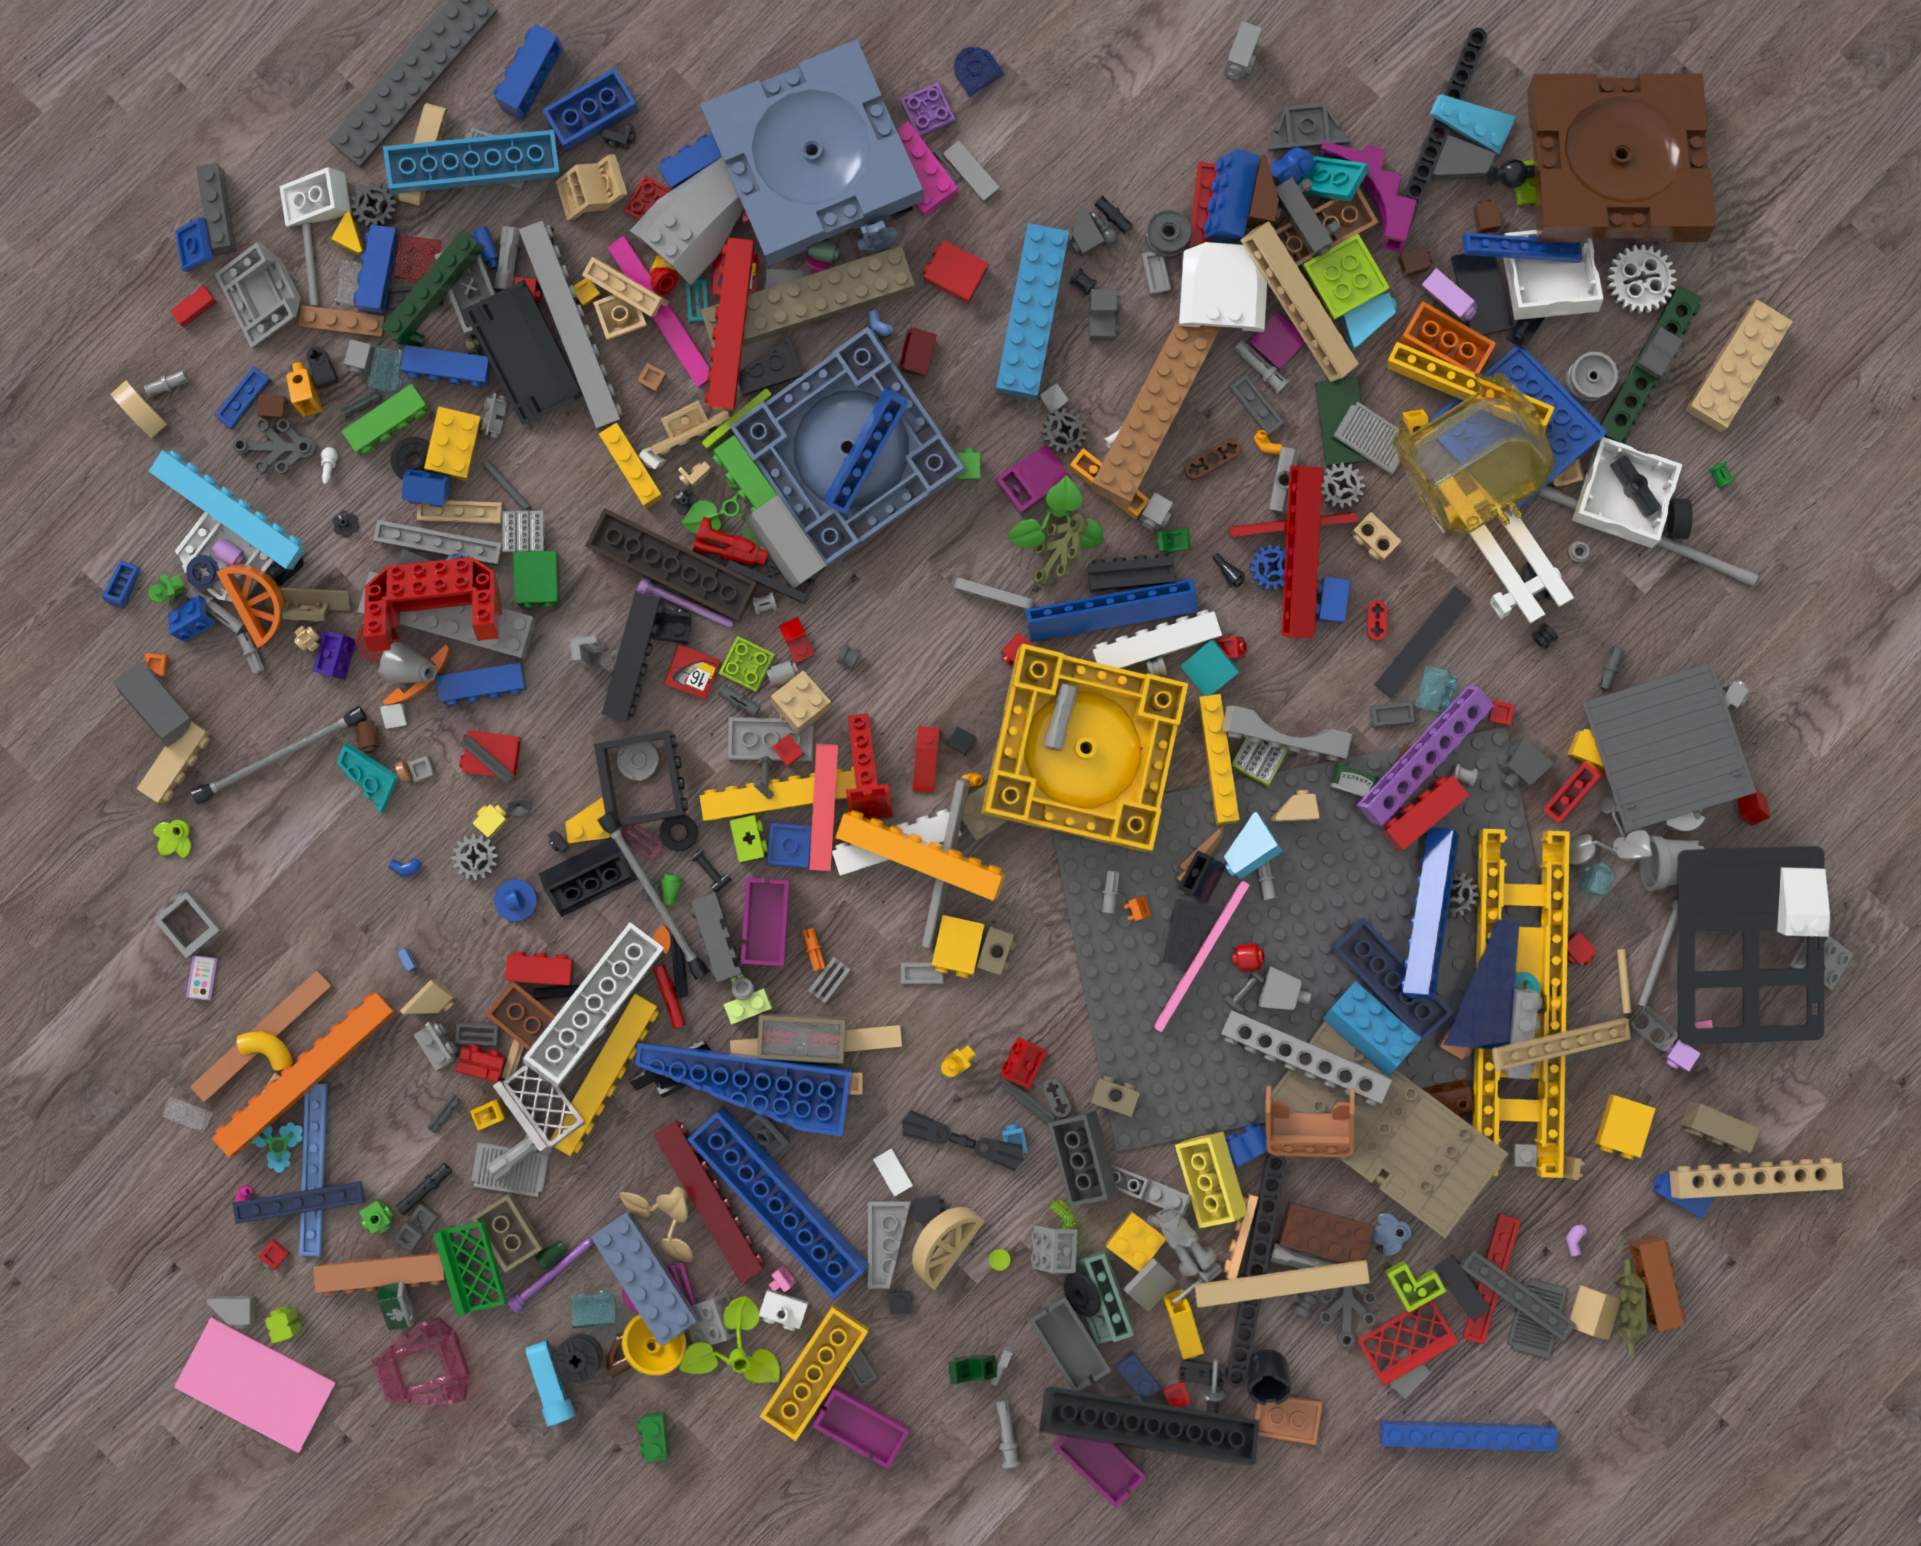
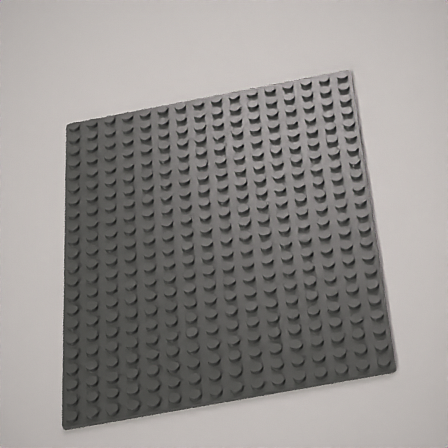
(1323, 885)

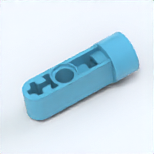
(549, 1384)

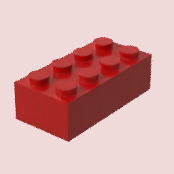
(1423, 814)

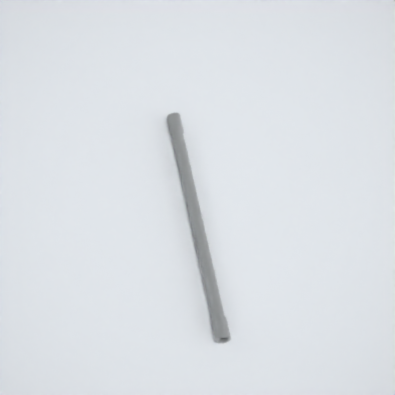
(1738, 573)

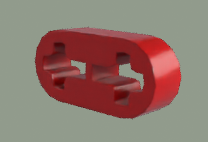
(1382, 620)

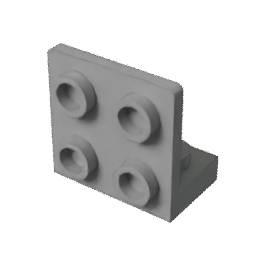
(1835, 959)
(436, 1045)
(1054, 1249)
(712, 1326)

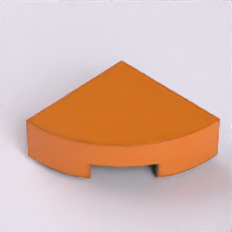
(157, 663)
(662, 937)

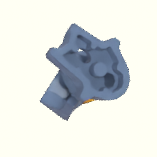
(876, 236)

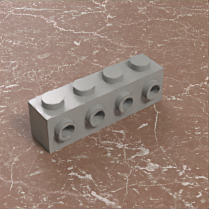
(1523, 1026)

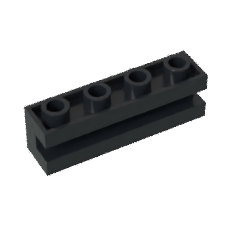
(1131, 573)

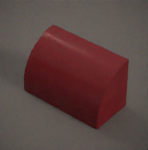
(917, 352)

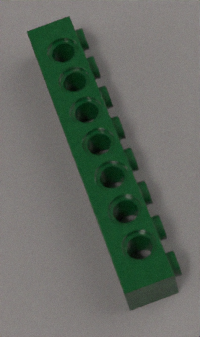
(1688, 303)

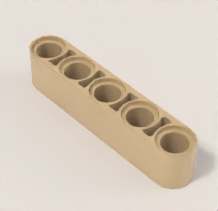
(429, 130)

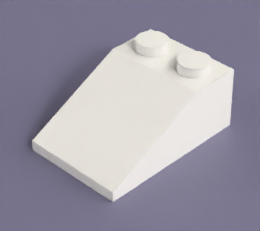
(315, 197)
(1803, 902)

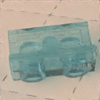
(385, 369)
(1436, 689)
(593, 1310)

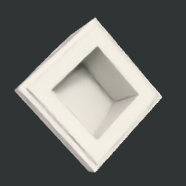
(393, 715)

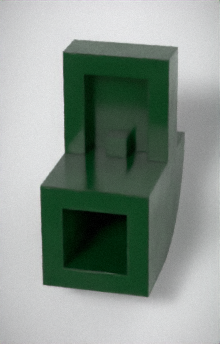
(972, 1368)

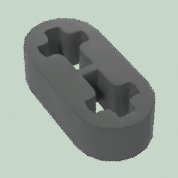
(1052, 1100)

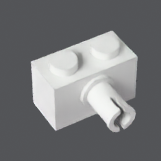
(783, 1309)

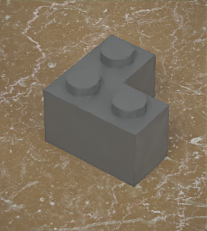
(1102, 312)

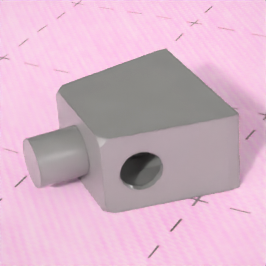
(1282, 991)

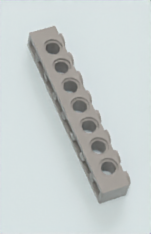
(1237, 1022)

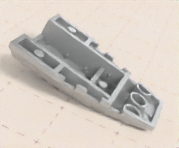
(692, 221)

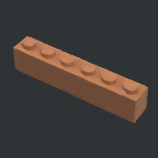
(378, 1272)

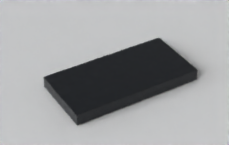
(1482, 282)

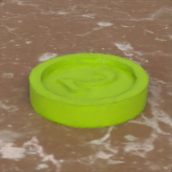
(999, 1259)

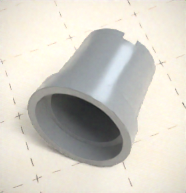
(1662, 867)

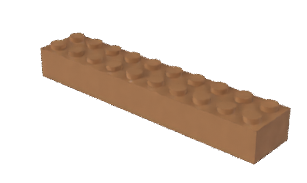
(1153, 412)

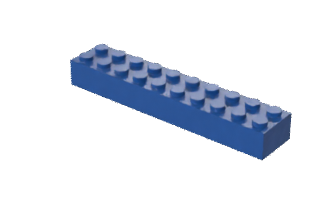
(778, 1202)

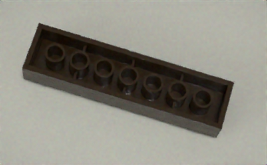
(671, 565)

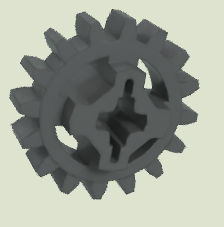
(381, 201)
(1059, 419)
(1462, 889)

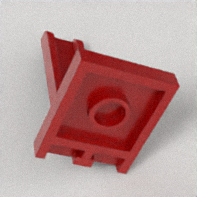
(868, 796)

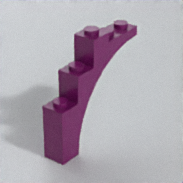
(1382, 186)

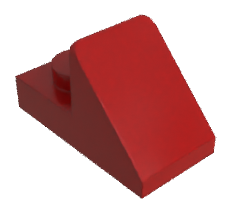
(796, 640)

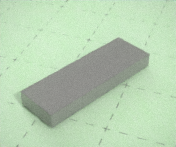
(971, 171)

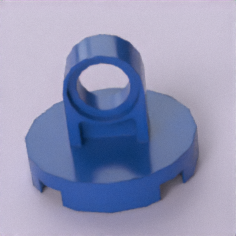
(515, 900)

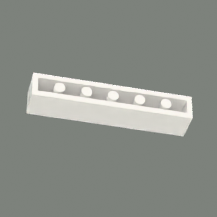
(1159, 642)
(854, 858)

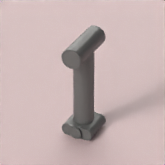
(762, 784)
(1234, 1002)

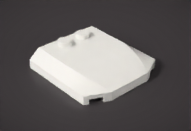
(1222, 288)
(201, 541)

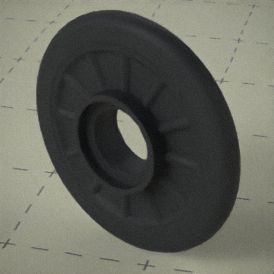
(403, 450)
(1079, 1282)

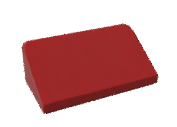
(193, 306)

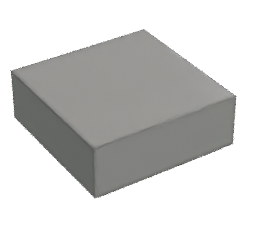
(421, 769)

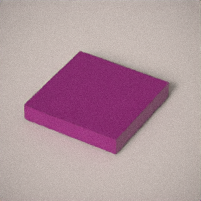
(1277, 341)

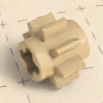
(306, 638)

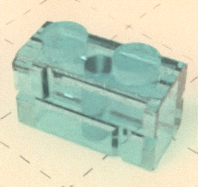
(1597, 879)

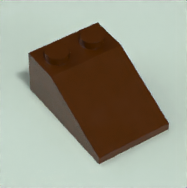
(1264, 198)

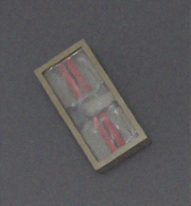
(801, 1037)

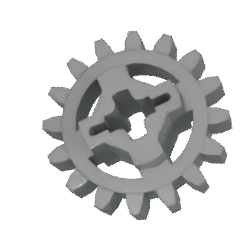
(1349, 489)
(474, 847)

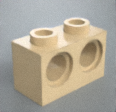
(1380, 532)

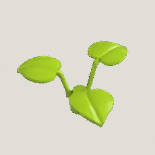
(759, 1368)

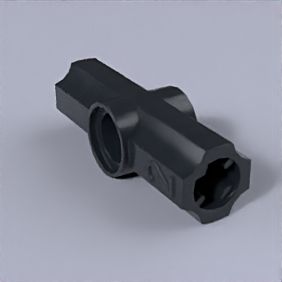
(1627, 475)

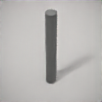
(506, 485)

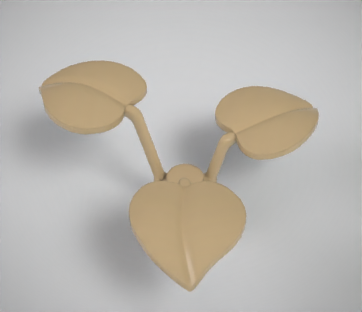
(673, 1205)

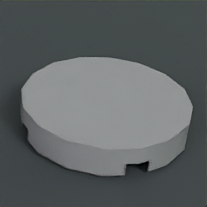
(638, 761)

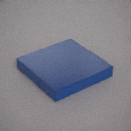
(193, 244)
(789, 845)

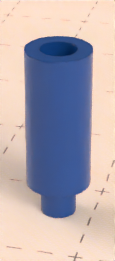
(489, 254)

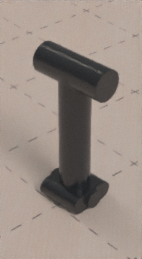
(719, 881)

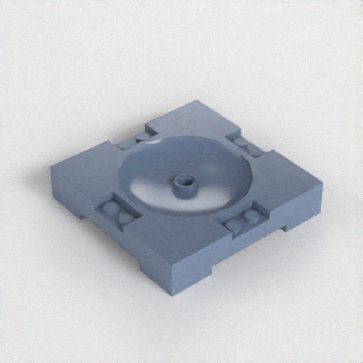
(822, 107)
(803, 436)

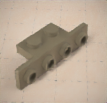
(311, 603)

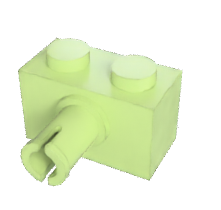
(742, 1009)

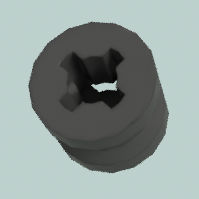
(848, 657)

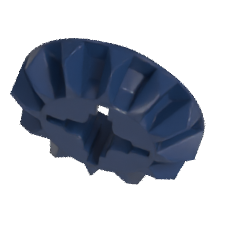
(194, 575)

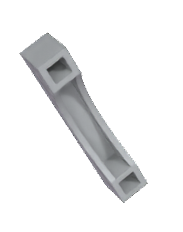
(1247, 723)

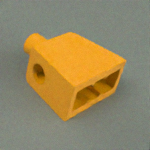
(303, 390)

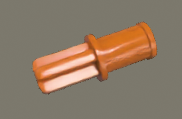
(813, 949)

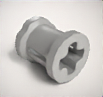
(765, 607)
(1465, 775)

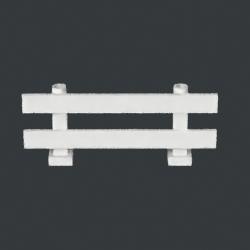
(1520, 592)

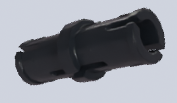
(1113, 214)

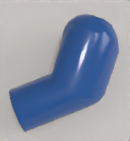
(405, 869)

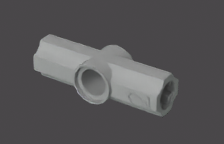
(1279, 497)

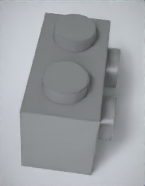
(1156, 513)

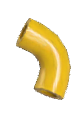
(266, 1044)

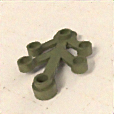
(1075, 528)

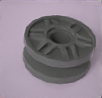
(1171, 222)

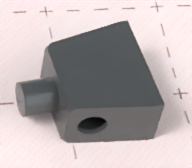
(1524, 764)

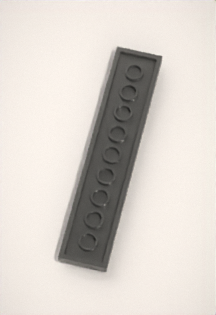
(411, 78)

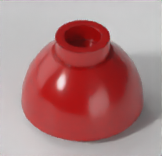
(663, 280)

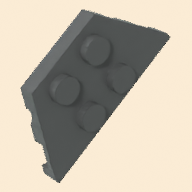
(1307, 127)

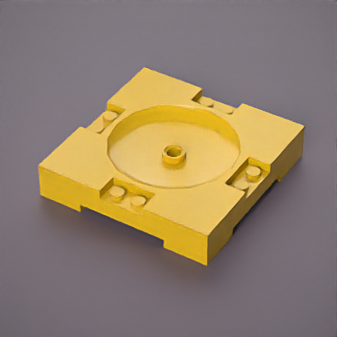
(1098, 795)

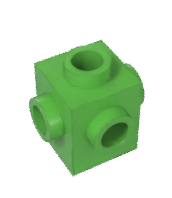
(370, 1215)

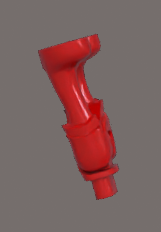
(737, 548)

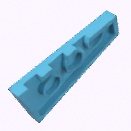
(1477, 123)

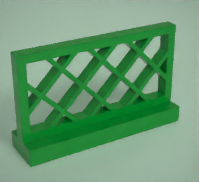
(455, 1275)

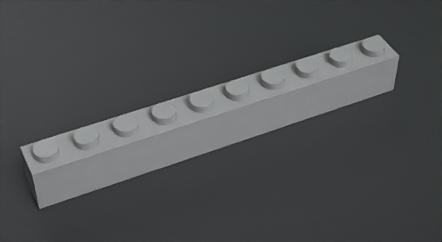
(570, 325)

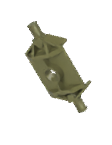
(1633, 1307)

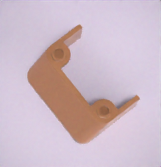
(1309, 1132)

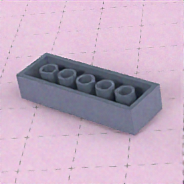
(645, 1279)

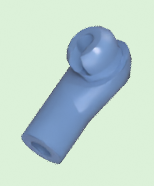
(881, 328)

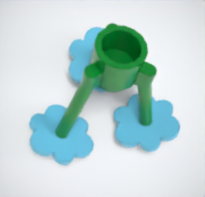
(279, 1156)

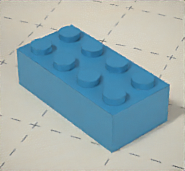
(1371, 1028)

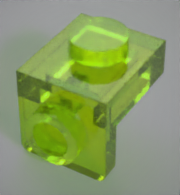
(1061, 1209)

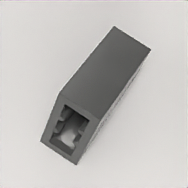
(1462, 161)

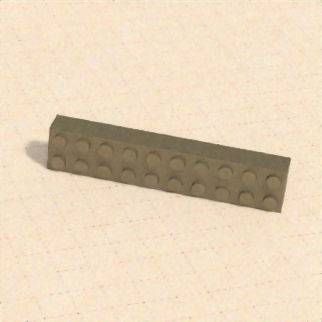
(822, 295)

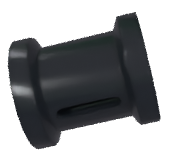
(1083, 282)

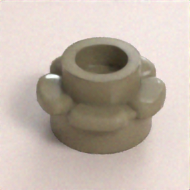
(472, 345)

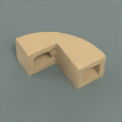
(138, 409)

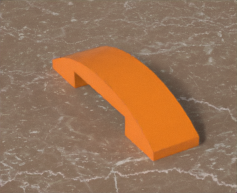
(440, 660)

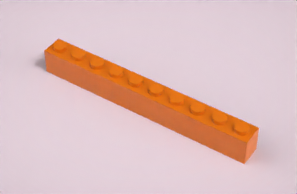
(304, 1075)

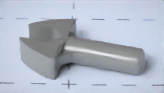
(1002, 1364)

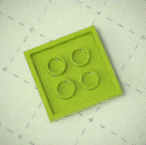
(1346, 277)

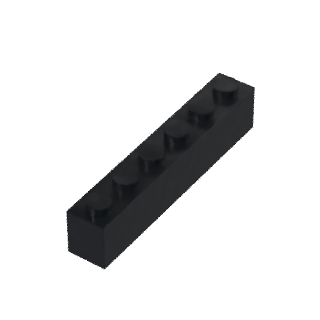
(632, 655)

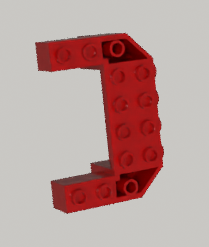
(430, 587)

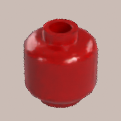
(1248, 957)

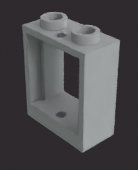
(204, 939)

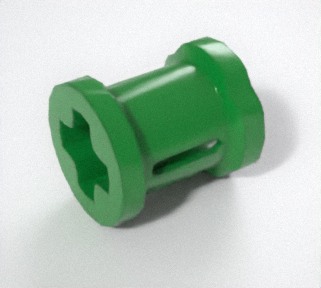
(1725, 473)

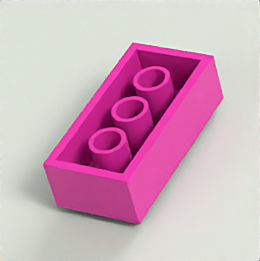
(935, 182)

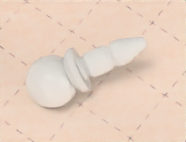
(329, 457)

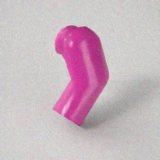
(244, 1193)

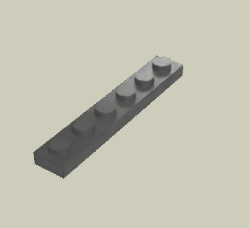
(1517, 1295)

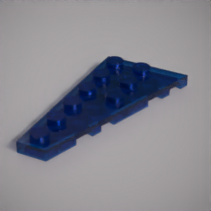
(1487, 1005)

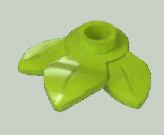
(171, 840)

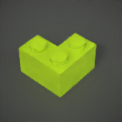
(1414, 1291)

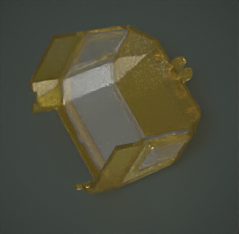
(1478, 457)

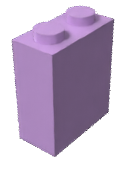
(1450, 296)

